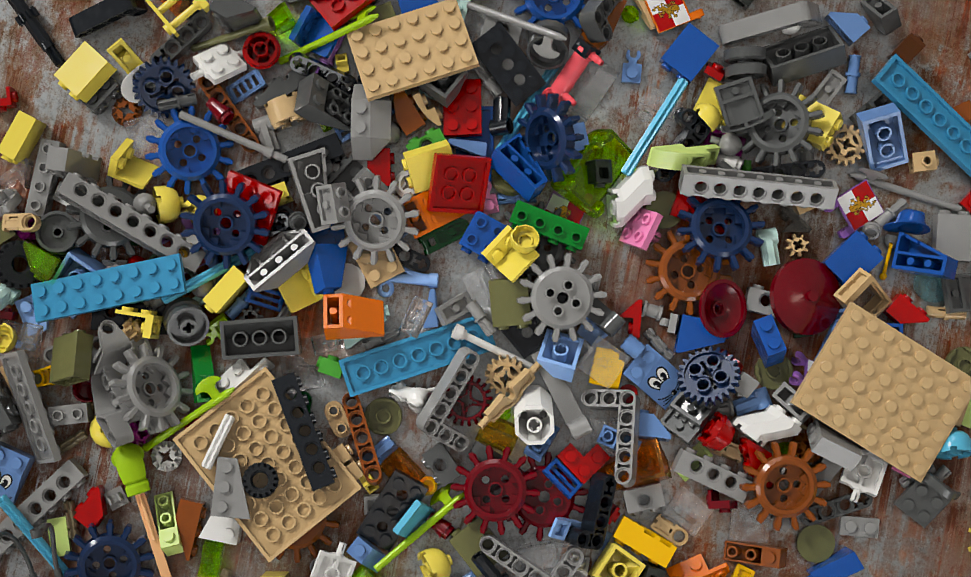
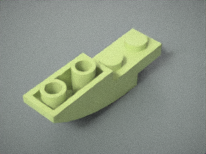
(673, 156)

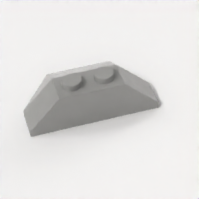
(369, 125)
(279, 260)

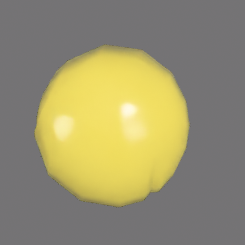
(709, 114)
(524, 238)
(8, 338)

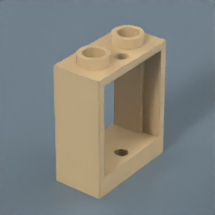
(854, 288)

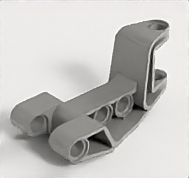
(101, 372)

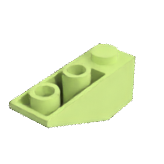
(167, 526)

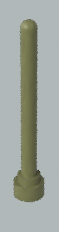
(266, 25)

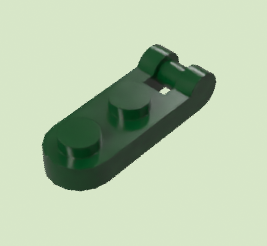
(444, 236)

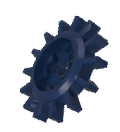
(544, 121)
(206, 220)
(738, 231)
(120, 546)

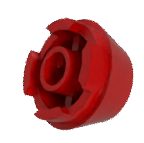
(261, 50)
(717, 432)

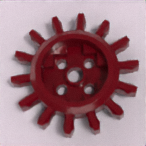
(496, 509)
(550, 510)

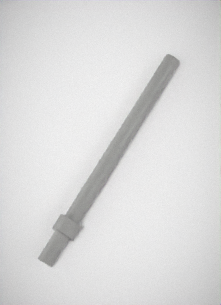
(268, 151)

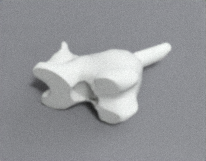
(414, 396)

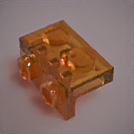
(400, 460)

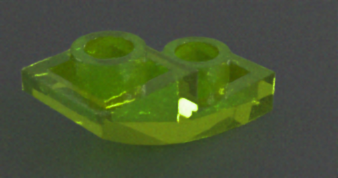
(211, 558)

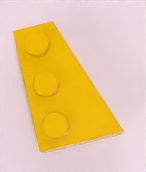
(644, 541)

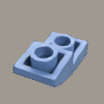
(608, 438)
(537, 452)

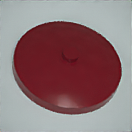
(804, 296)

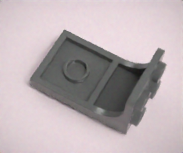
(8, 411)

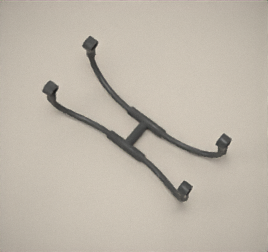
(37, 533)

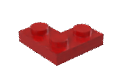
(583, 466)

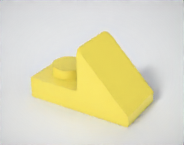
(124, 55)

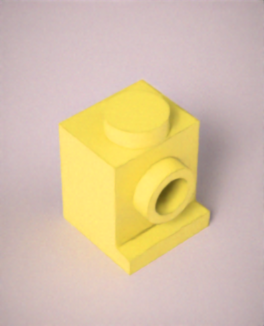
(286, 195)

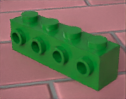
(550, 226)

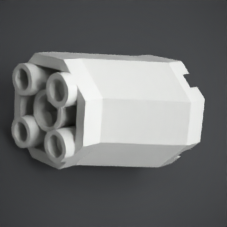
(630, 196)
(534, 416)
(767, 425)

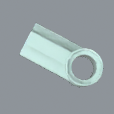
(769, 249)
(8, 295)

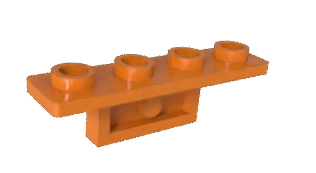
(697, 567)

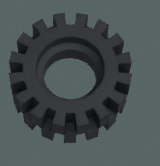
(260, 468)

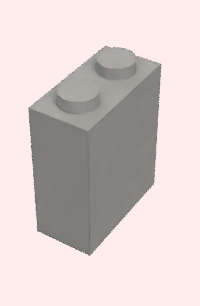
(952, 234)
(833, 445)

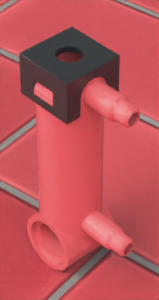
(577, 63)

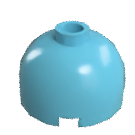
(957, 444)

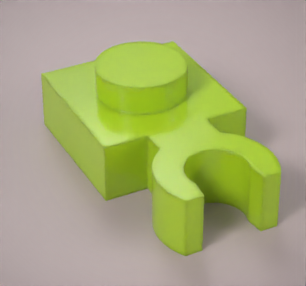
(214, 328)

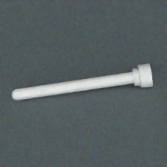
(460, 333)

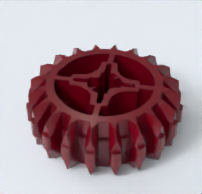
(483, 404)

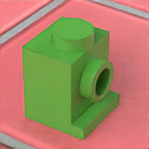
(329, 366)

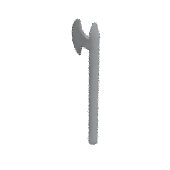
(545, 49)
(872, 175)

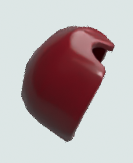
(83, 391)

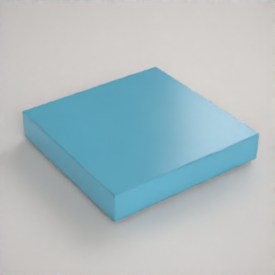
(413, 518)

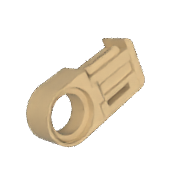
(20, 222)
(731, 451)
(667, 530)

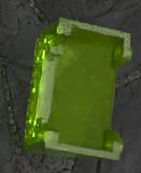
(575, 188)

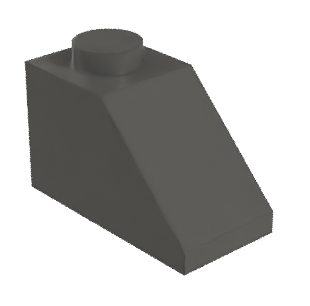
(882, 14)

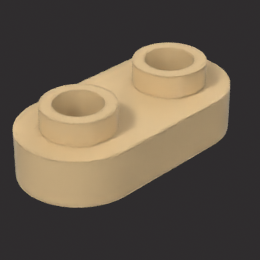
(337, 419)

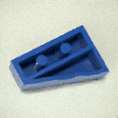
(518, 168)
(921, 259)

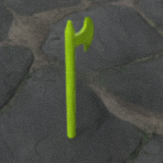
(362, 20)
(206, 385)
(440, 495)

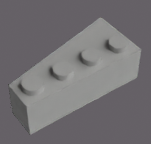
(308, 172)

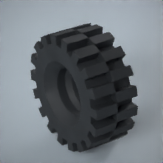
(7, 274)

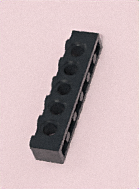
(259, 169)
(282, 386)

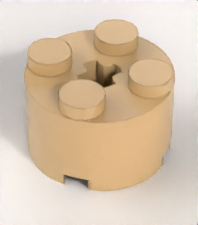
(281, 111)

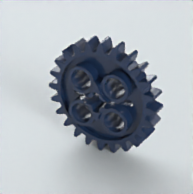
(152, 73)
(725, 368)

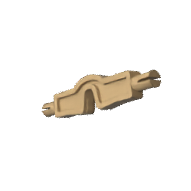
(502, 403)

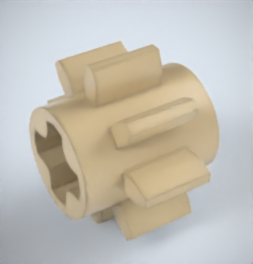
(802, 244)
(132, 329)

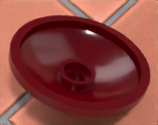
(722, 308)

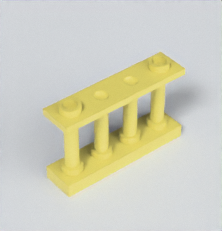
(170, 27)

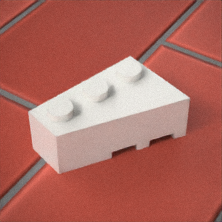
(222, 530)

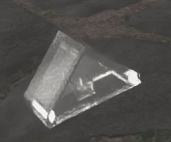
(322, 346)

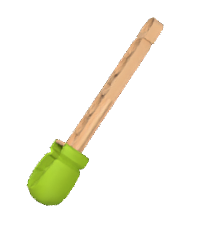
(132, 471)

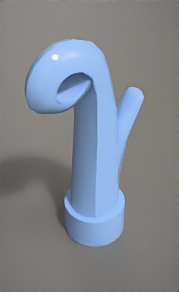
(411, 277)

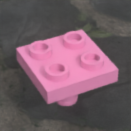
(641, 229)

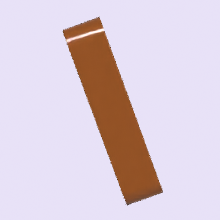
(237, 120)
(366, 447)

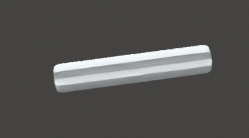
(218, 441)

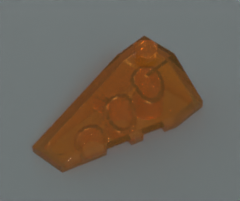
(651, 465)

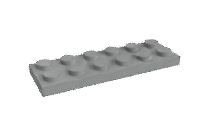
(30, 406)

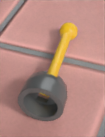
(890, 242)

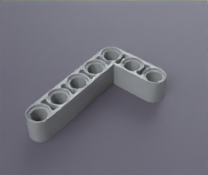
(800, 13)
(447, 401)
(566, 404)
(623, 429)
(530, 568)

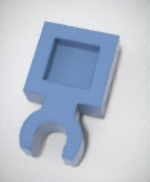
(631, 71)

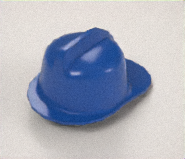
(909, 222)

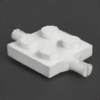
(218, 63)
(865, 476)
(333, 563)

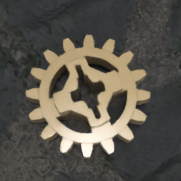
(854, 148)
(496, 374)

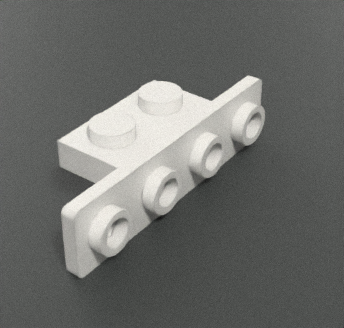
(240, 373)

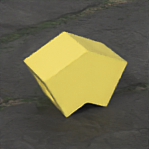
(342, 62)
(370, 489)

